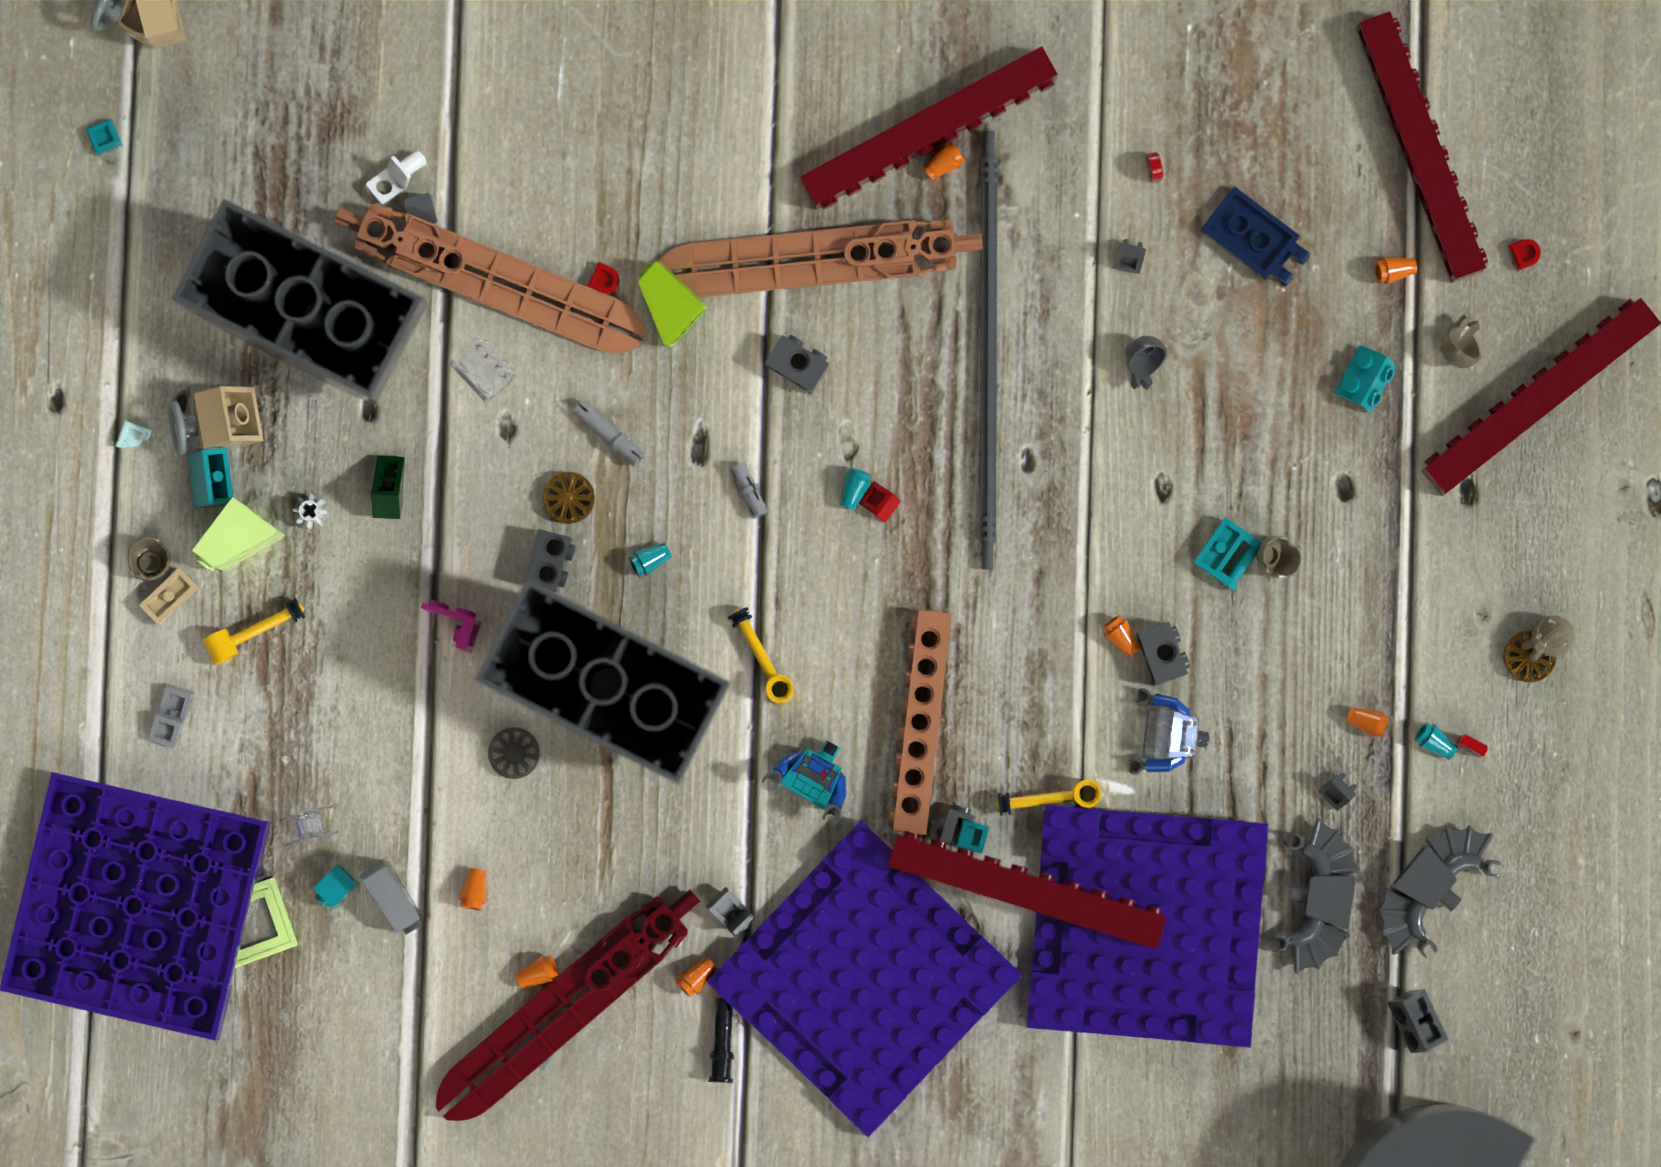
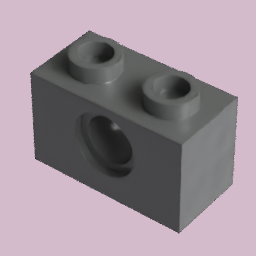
(807, 377)
(1161, 670)

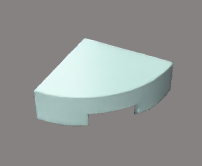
(132, 435)

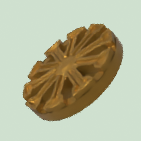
(568, 497)
(1523, 658)

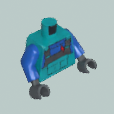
(813, 778)

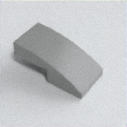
(171, 716)

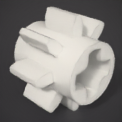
(303, 512)

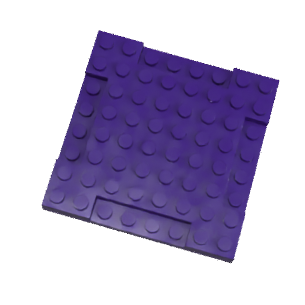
(134, 906)
(1205, 967)
(864, 979)

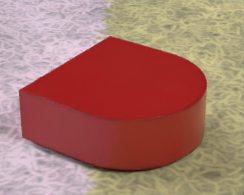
(1154, 166)
(1525, 253)
(604, 279)

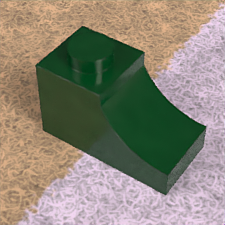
(388, 487)

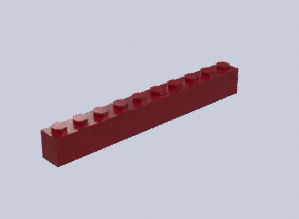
(928, 128)
(1421, 146)
(1541, 396)
(1027, 891)

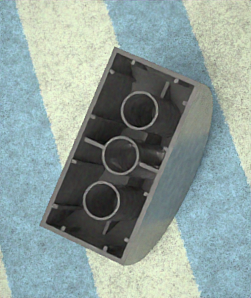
(299, 302)
(603, 681)
(1440, 1138)

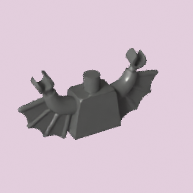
(1428, 882)
(1324, 898)

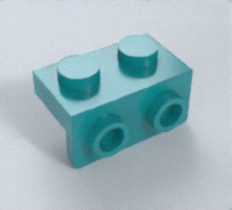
(1366, 378)

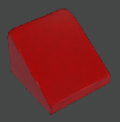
(879, 501)

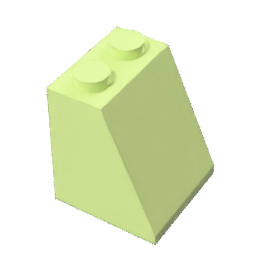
(234, 537)

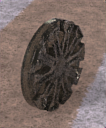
(514, 753)

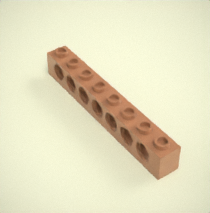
(938, 624)

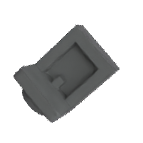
(947, 826)
(730, 912)

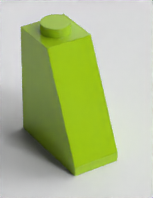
(670, 302)

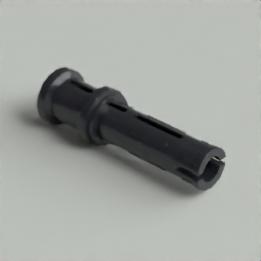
(722, 1053)

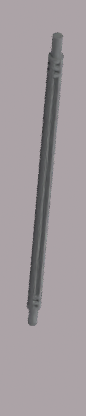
(988, 350)

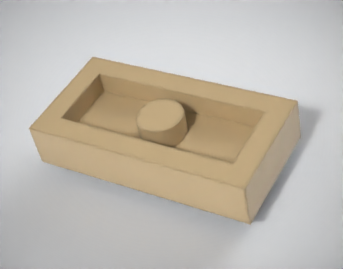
(169, 596)

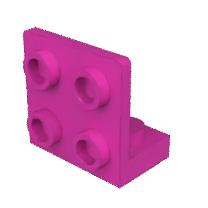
(463, 635)

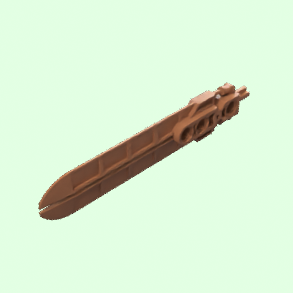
(816, 244)
(501, 265)

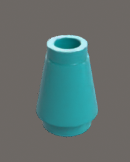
(854, 487)
(649, 559)
(1435, 741)

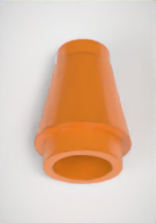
(945, 161)
(1392, 269)
(1121, 635)
(1368, 721)
(474, 890)
(538, 972)
(695, 977)

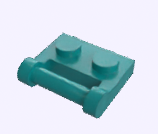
(1220, 550)

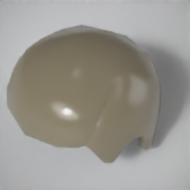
(1279, 557)
(148, 559)

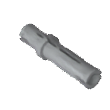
(616, 440)

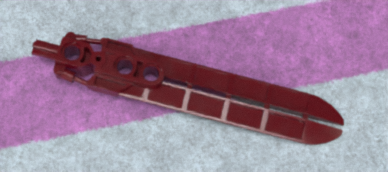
(553, 997)

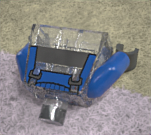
(1169, 734)

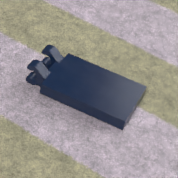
(1254, 236)

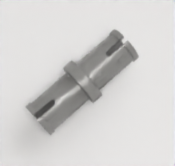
(749, 490)

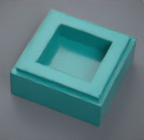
(104, 137)
(972, 836)

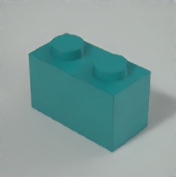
(210, 478)

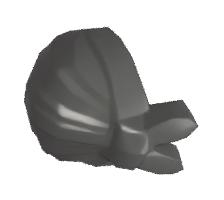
(1144, 358)

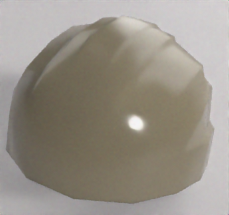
(1460, 345)
(1550, 637)

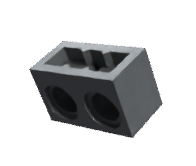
(542, 559)
(1417, 1021)

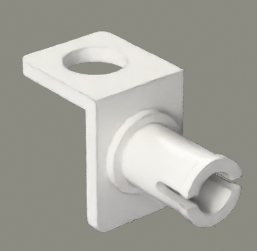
(397, 175)

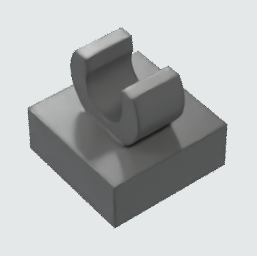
(1129, 257)
(1337, 792)

